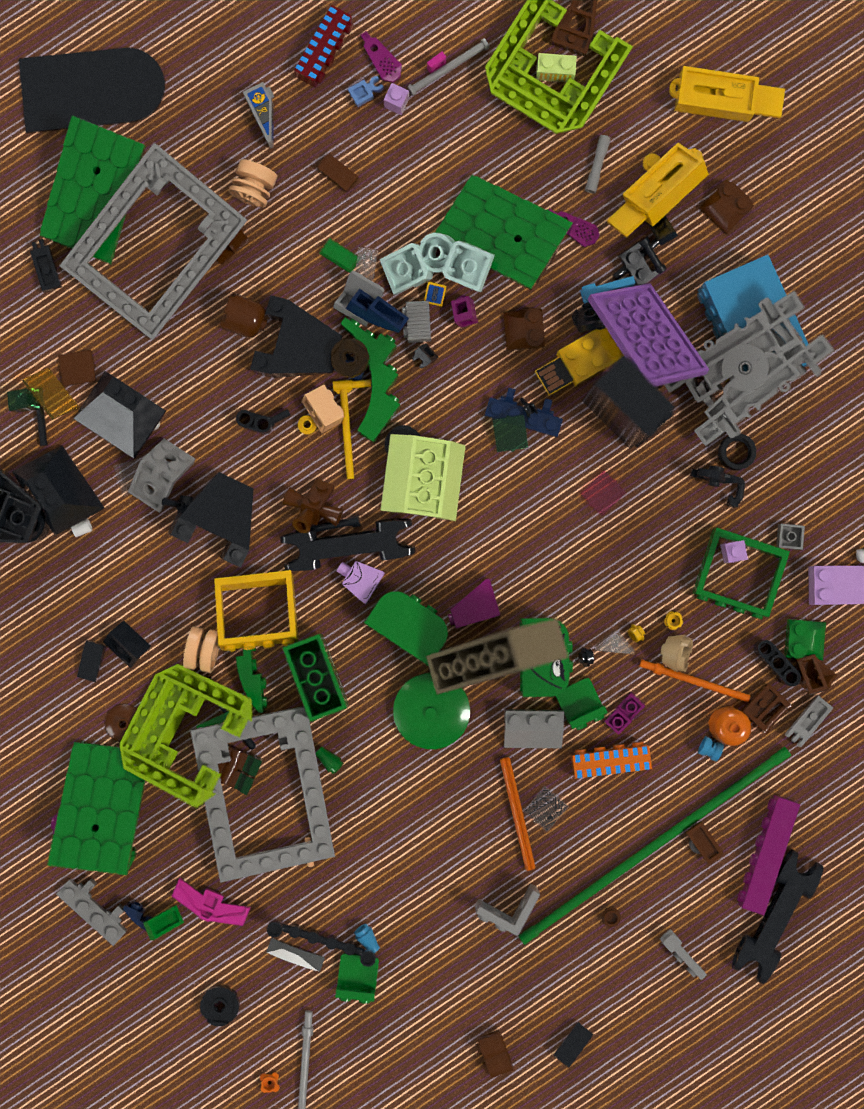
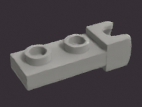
(673, 944)

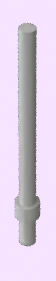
(307, 1032)

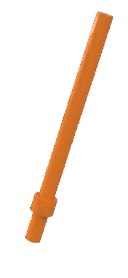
(659, 669)

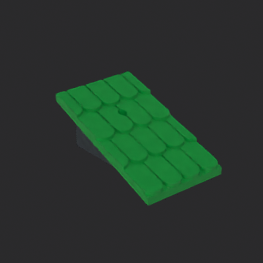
(86, 179)
(509, 227)
(97, 812)

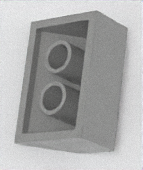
(533, 728)

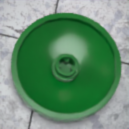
(428, 717)

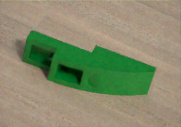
(252, 683)

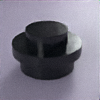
(586, 657)

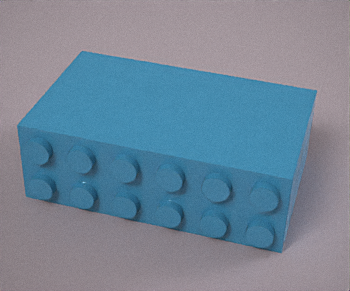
(738, 295)

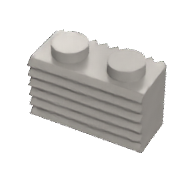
(418, 323)

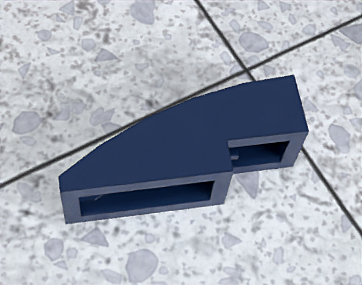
(376, 311)

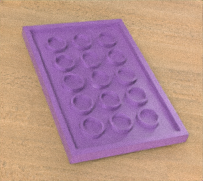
(648, 334)

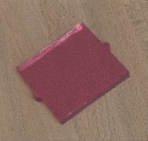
(603, 493)

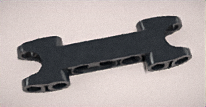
(379, 540)
(763, 943)

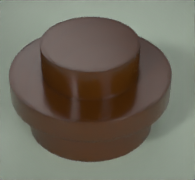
(611, 917)

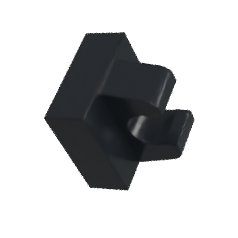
(426, 354)

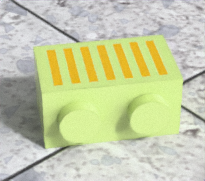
(555, 67)

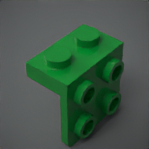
(581, 704)
(356, 980)

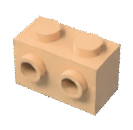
(323, 408)

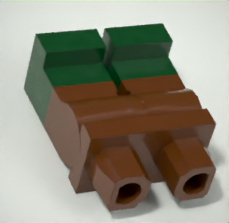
(236, 778)

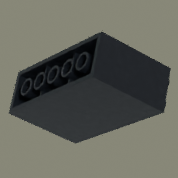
(629, 403)

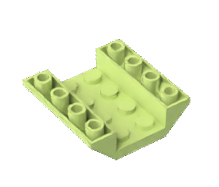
(423, 476)

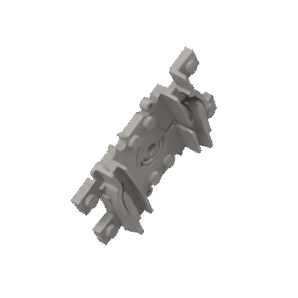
(766, 369)

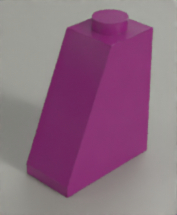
(475, 607)

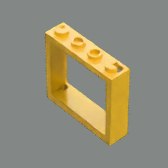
(255, 581)

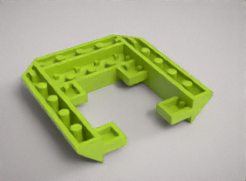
(512, 84)
(153, 726)

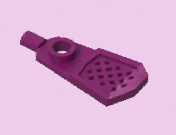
(380, 56)
(574, 227)

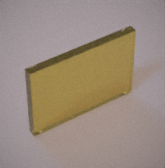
(50, 393)

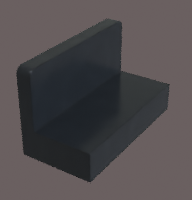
(126, 643)

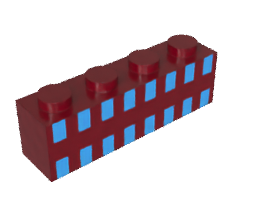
(324, 46)

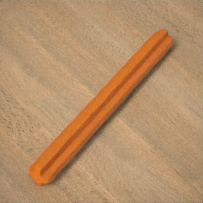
(517, 813)

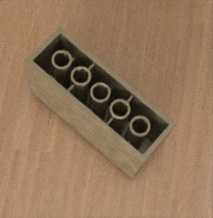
(497, 656)

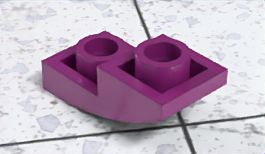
(624, 713)

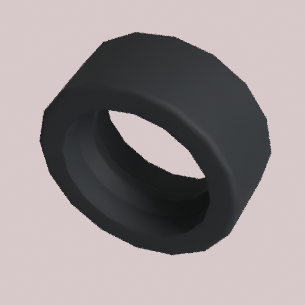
(737, 466)

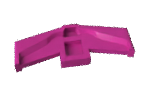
(210, 905)

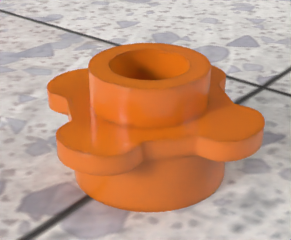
(273, 1087)

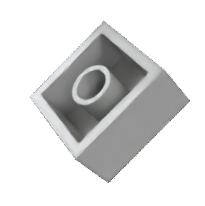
(790, 536)

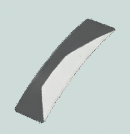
(295, 955)

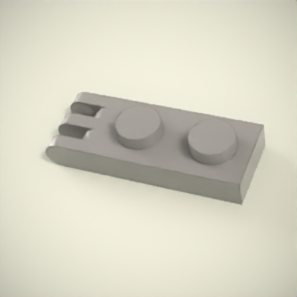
(809, 720)

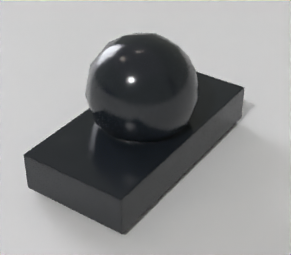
(663, 231)

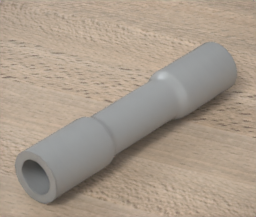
(594, 176)

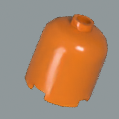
(729, 726)

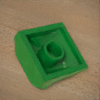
(804, 639)

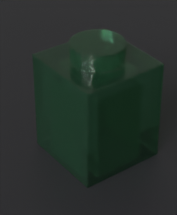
(22, 401)

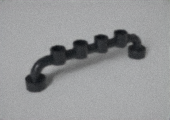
(367, 956)

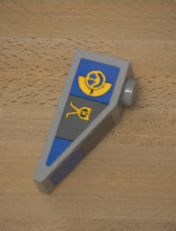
(261, 104)

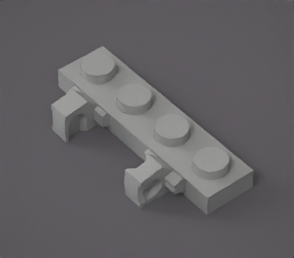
(81, 901)

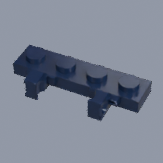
(543, 422)

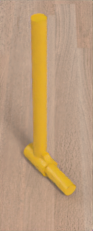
(343, 387)

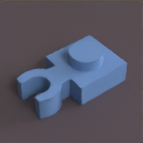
(362, 92)

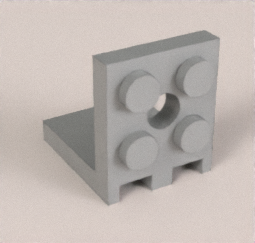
(159, 473)
(502, 920)

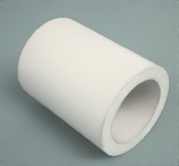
(82, 528)

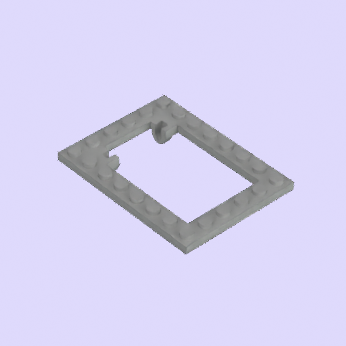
(154, 172)
(212, 749)

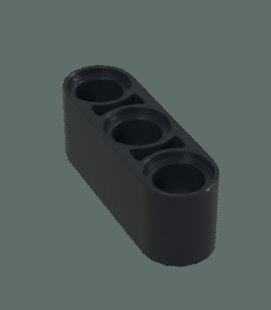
(785, 667)

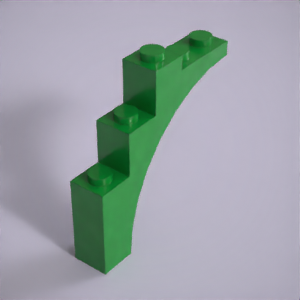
(381, 406)

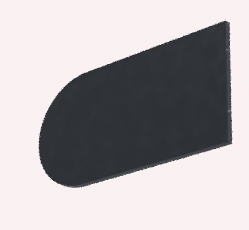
(90, 85)

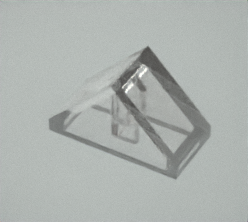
(614, 643)

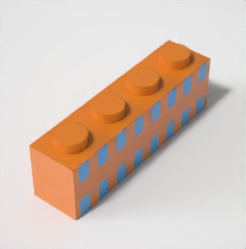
(611, 761)

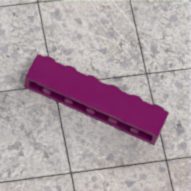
(768, 854)

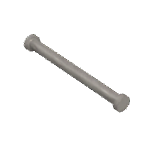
(448, 67)

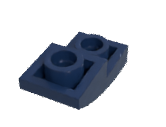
(136, 913)

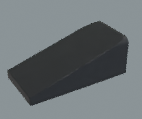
(91, 660)

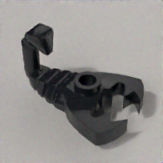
(716, 476)

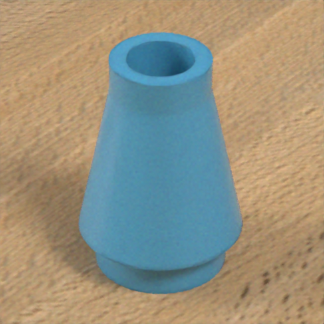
(366, 937)

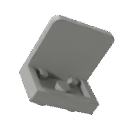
(352, 285)

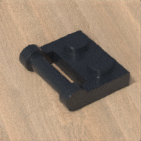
(637, 266)

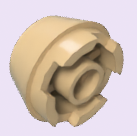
(676, 652)

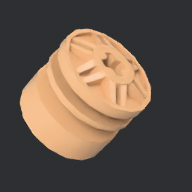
(254, 180)

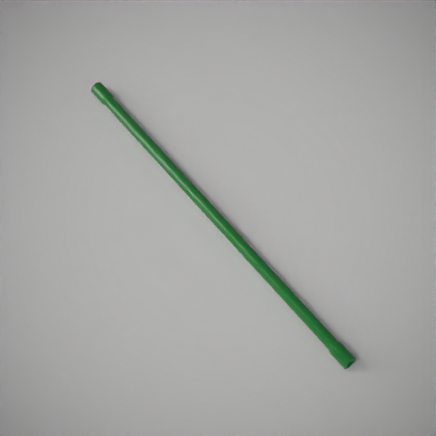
(533, 931)

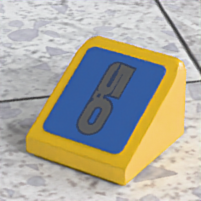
(435, 294)

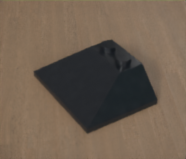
(119, 414)
(59, 489)

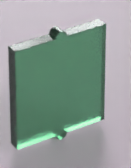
(510, 433)

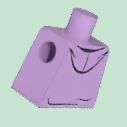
(360, 579)

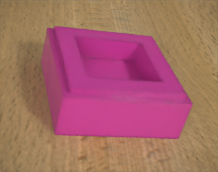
(436, 62)

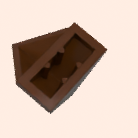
(814, 674)

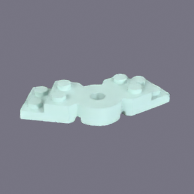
(417, 263)

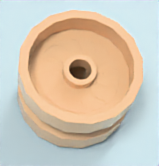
(201, 649)

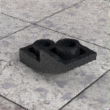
(573, 1045)

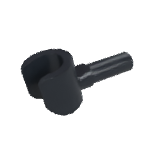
(529, 408)

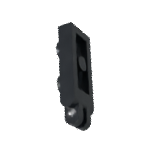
(45, 266)

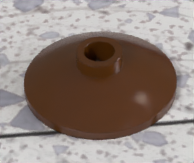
(115, 716)

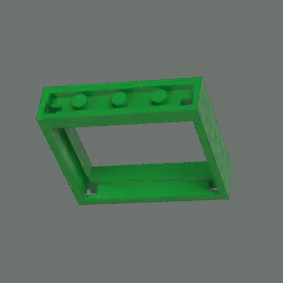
(721, 601)

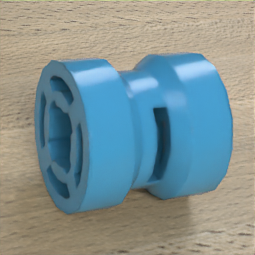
(711, 748)

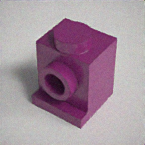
(463, 318)

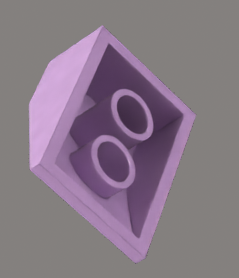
(836, 585)

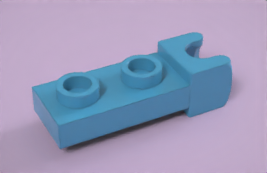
(592, 288)

